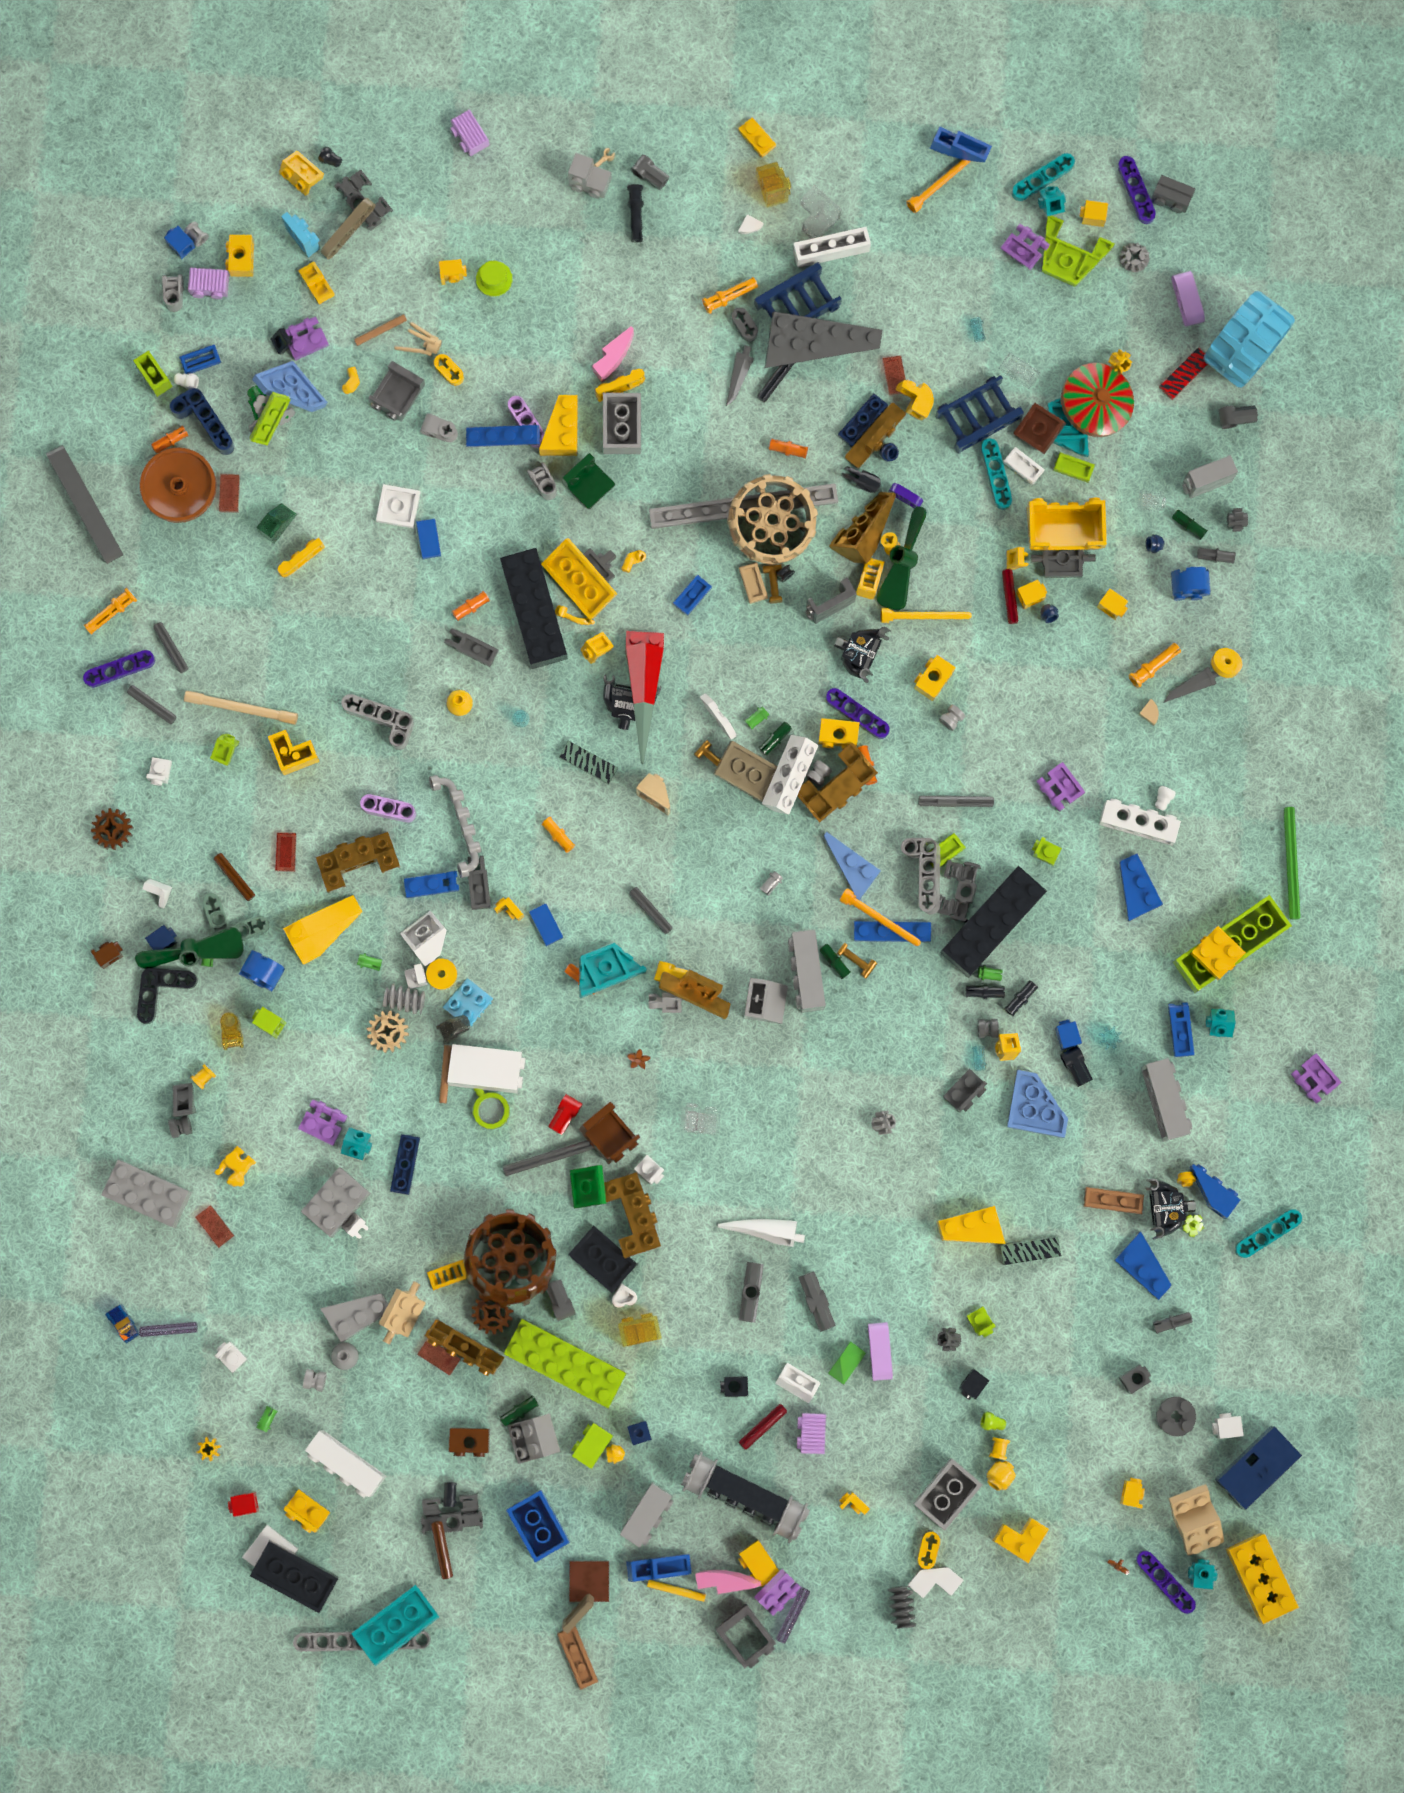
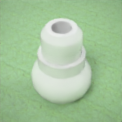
(186, 380)
(1164, 797)

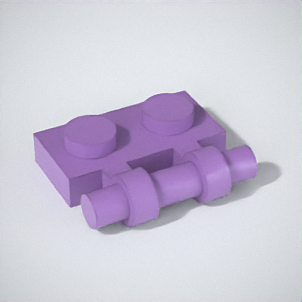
(1021, 251)
(309, 342)
(1065, 783)
(1320, 1074)
(319, 1127)
(777, 1592)

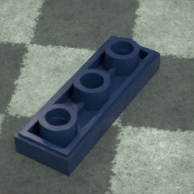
(855, 427)
(402, 1176)

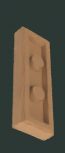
(1113, 1200)
(578, 1658)

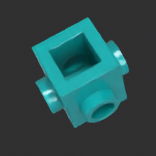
(1052, 200)
(1221, 1023)
(356, 1144)
(1205, 1581)

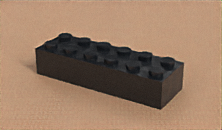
(534, 608)
(993, 921)

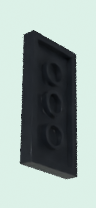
(294, 1576)

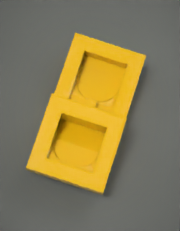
(316, 282)

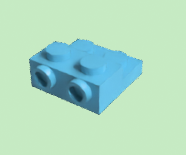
(298, 230)

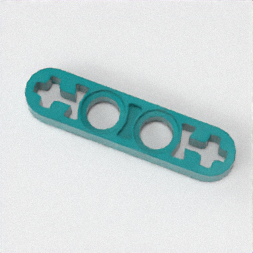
(1043, 177)
(994, 474)
(1267, 1232)

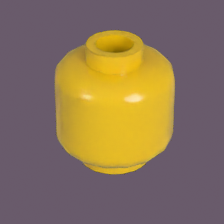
(1001, 1475)

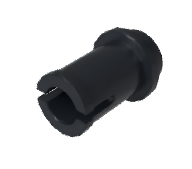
(449, 1494)

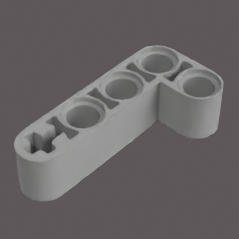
(376, 717)
(926, 876)

